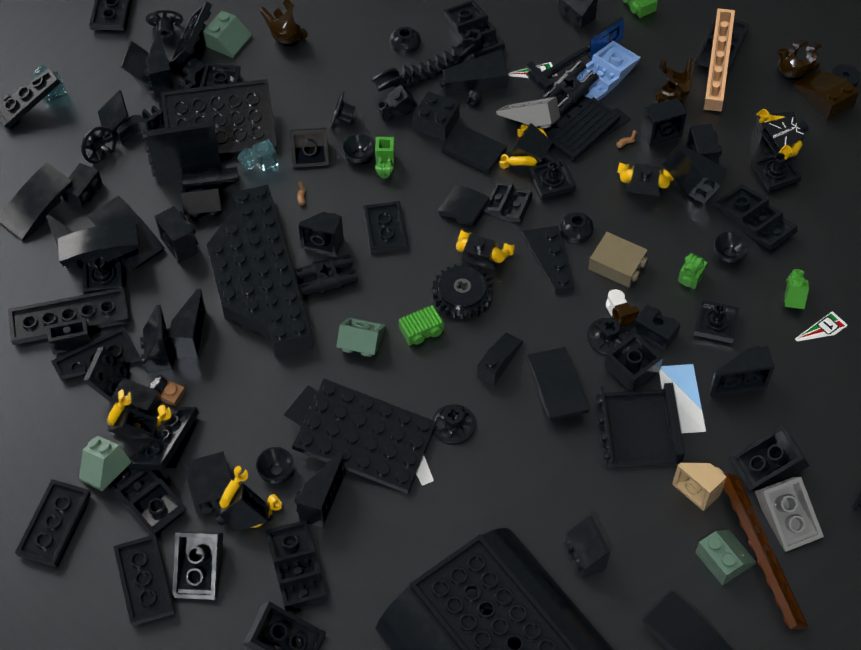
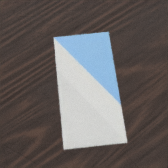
(686, 396)

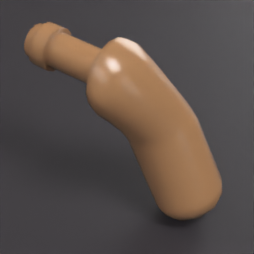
(624, 141)
(300, 196)

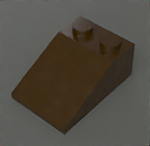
(828, 93)

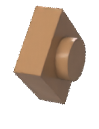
(172, 393)

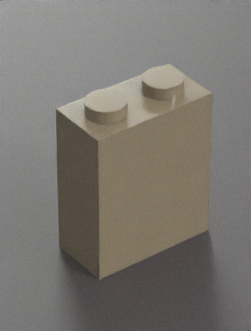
(618, 259)

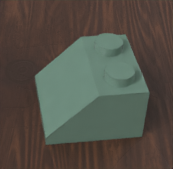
(226, 34)
(360, 336)
(102, 462)
(724, 555)

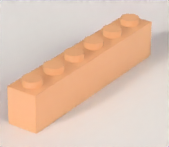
(719, 60)

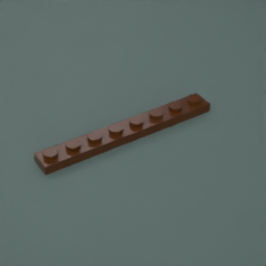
(765, 556)

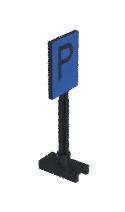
(597, 41)

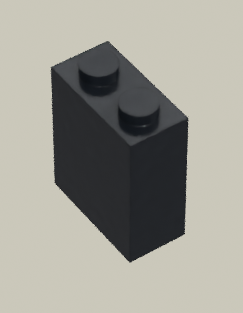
(207, 481)

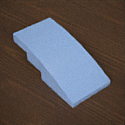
(611, 66)

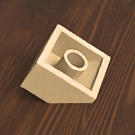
(699, 482)

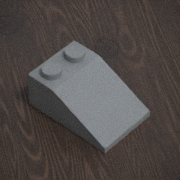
(538, 112)
(790, 513)

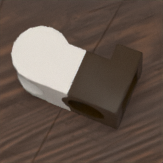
(620, 309)

